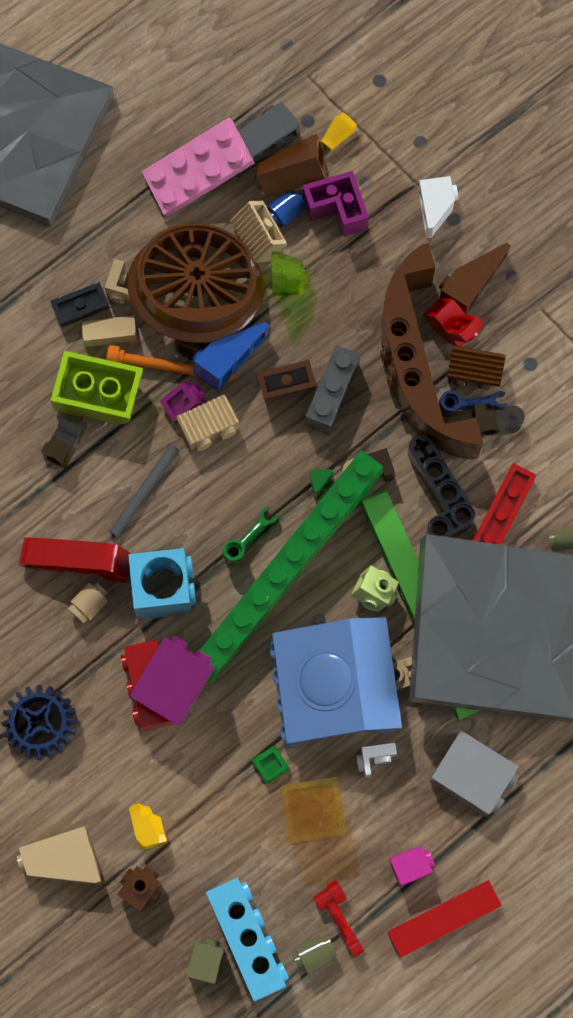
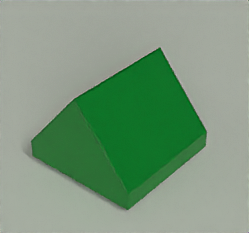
(320, 481)

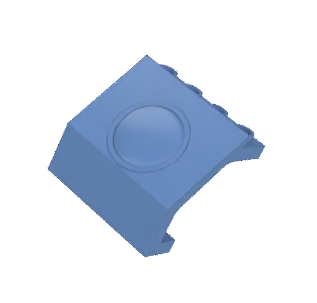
(334, 680)

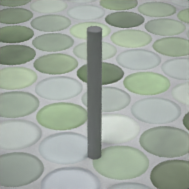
(143, 491)

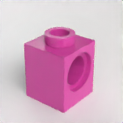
(411, 865)

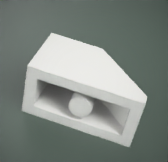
(436, 202)

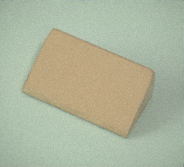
(109, 331)

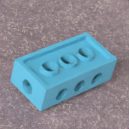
(222, 900)

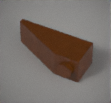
(472, 278)

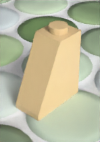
(62, 858)

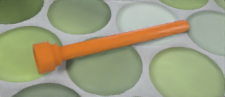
(117, 355)

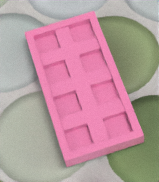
(198, 167)

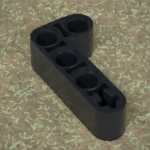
(436, 485)

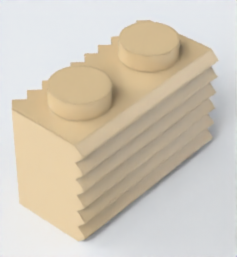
(258, 231)
(208, 423)

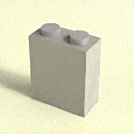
(475, 774)

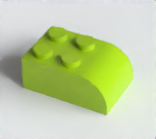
(96, 388)

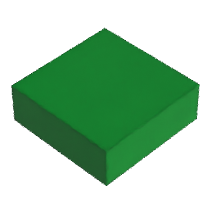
(270, 764)

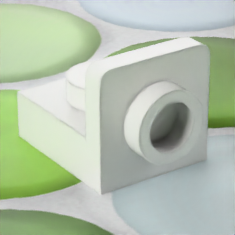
(379, 753)

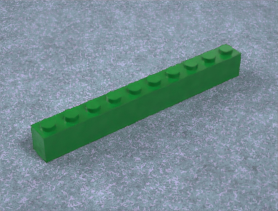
(291, 562)

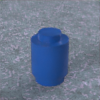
(286, 208)

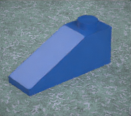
(225, 356)

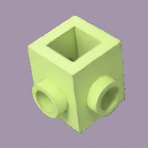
(375, 589)

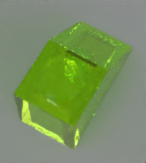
(288, 275)

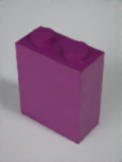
(173, 679)

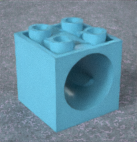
(144, 565)

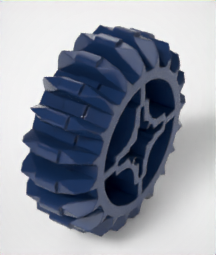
(31, 733)

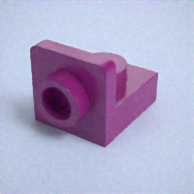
(183, 398)

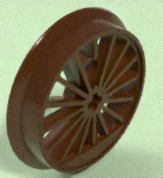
(196, 279)

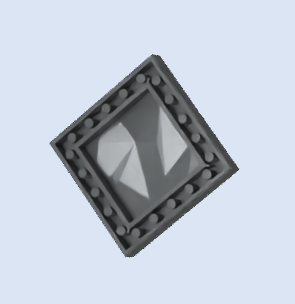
(44, 131)
(493, 629)

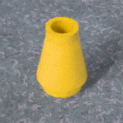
(338, 131)

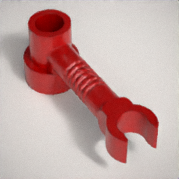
(329, 900)

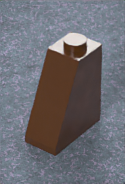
(292, 167)

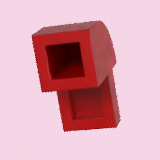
(452, 322)

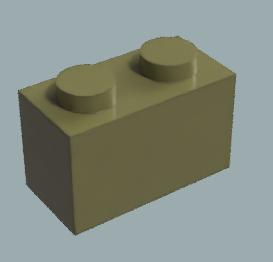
(206, 961)

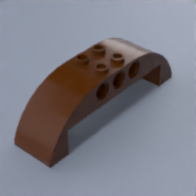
(408, 363)

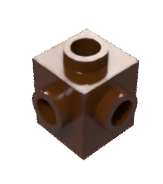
(148, 895)

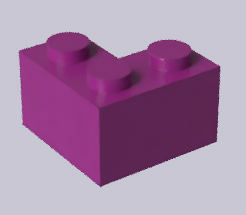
(340, 197)

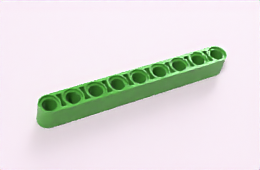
(398, 555)

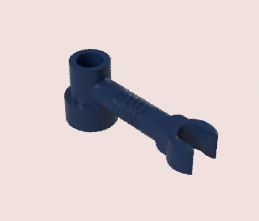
(454, 401)

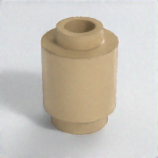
(88, 602)

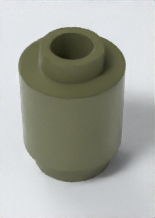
(314, 953)

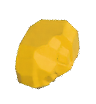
(147, 827)

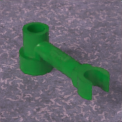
(239, 547)

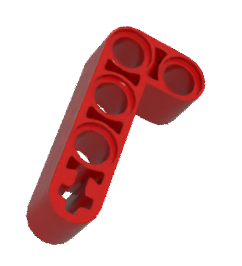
(76, 557)

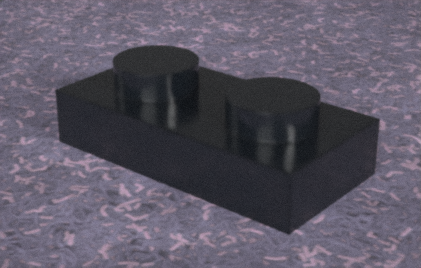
(80, 304)

